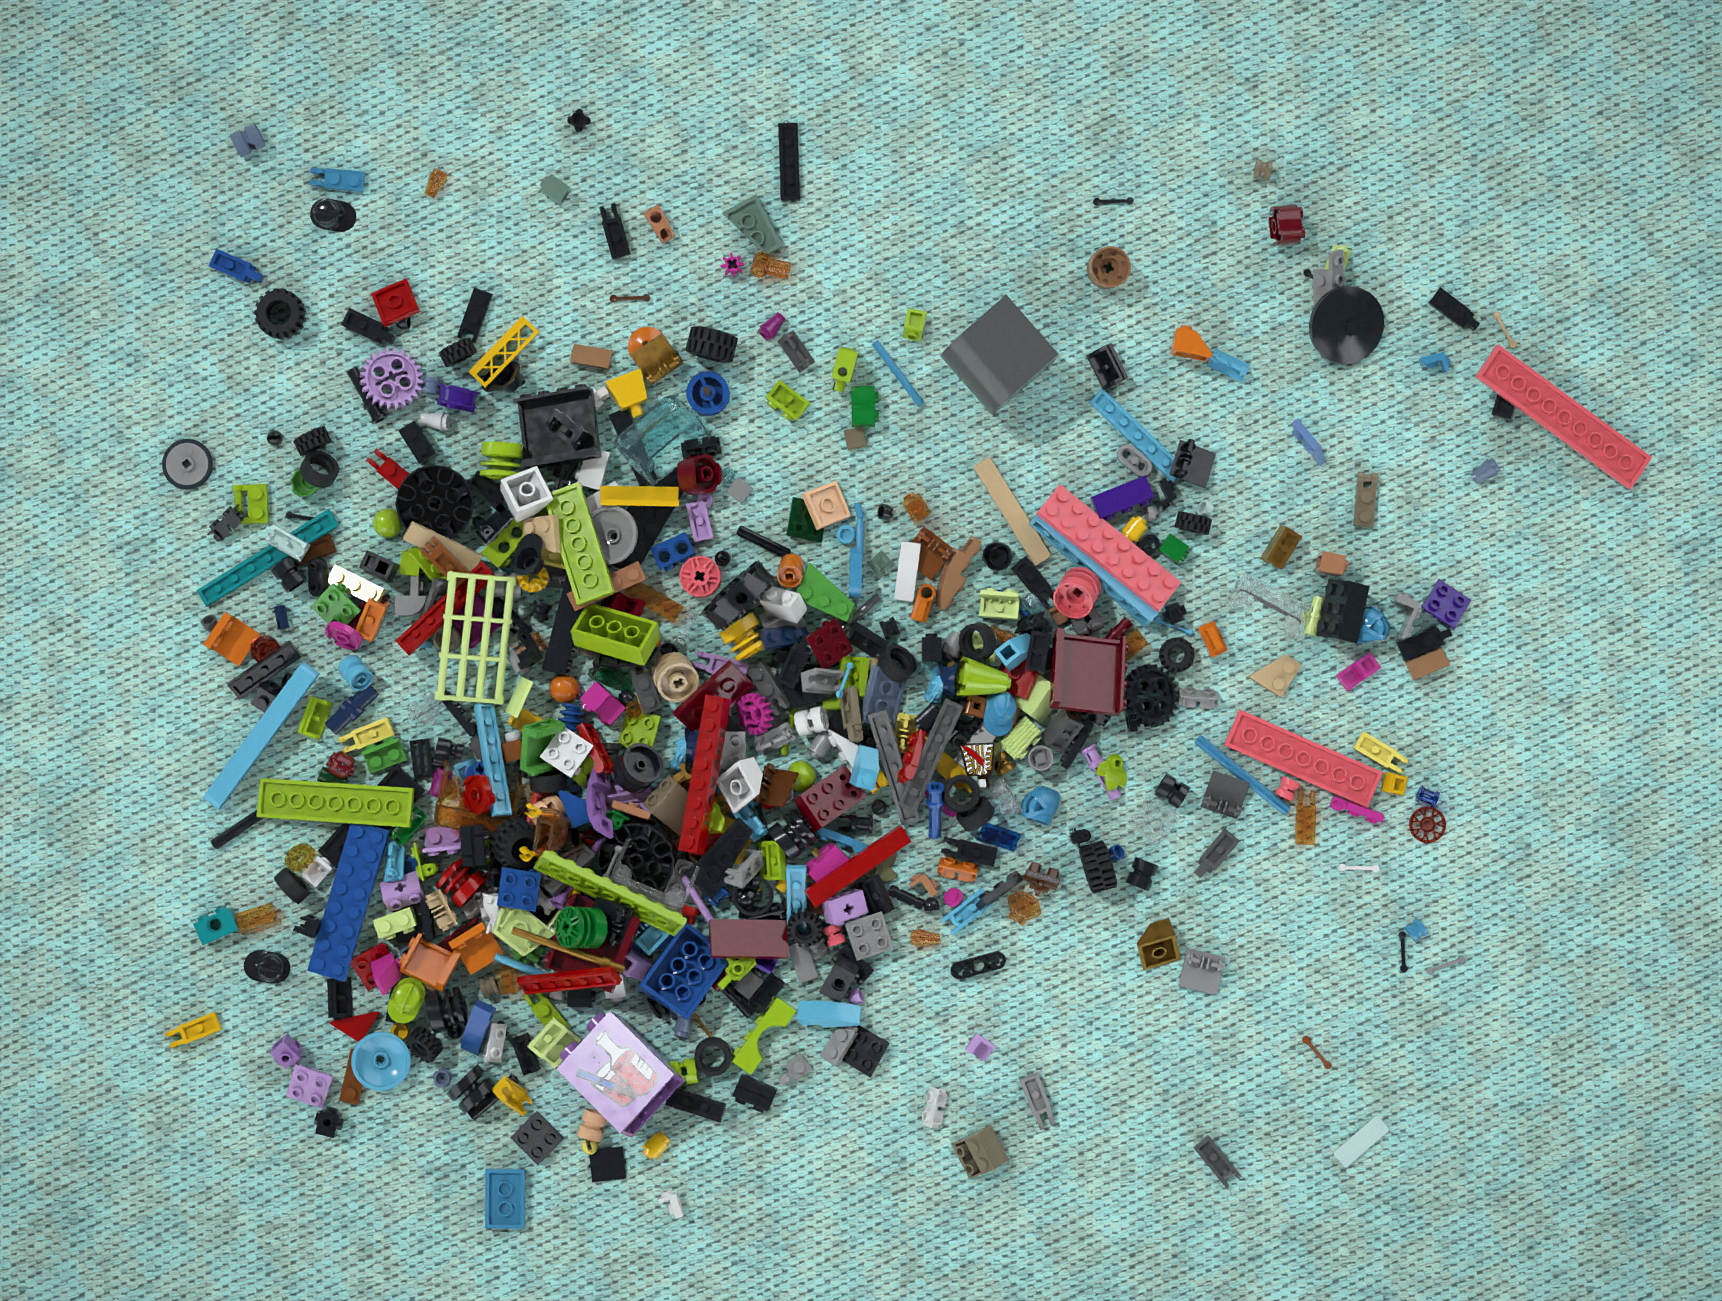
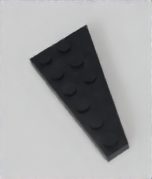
(649, 522)

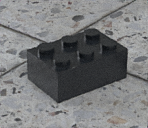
(1342, 611)

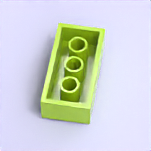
(616, 634)

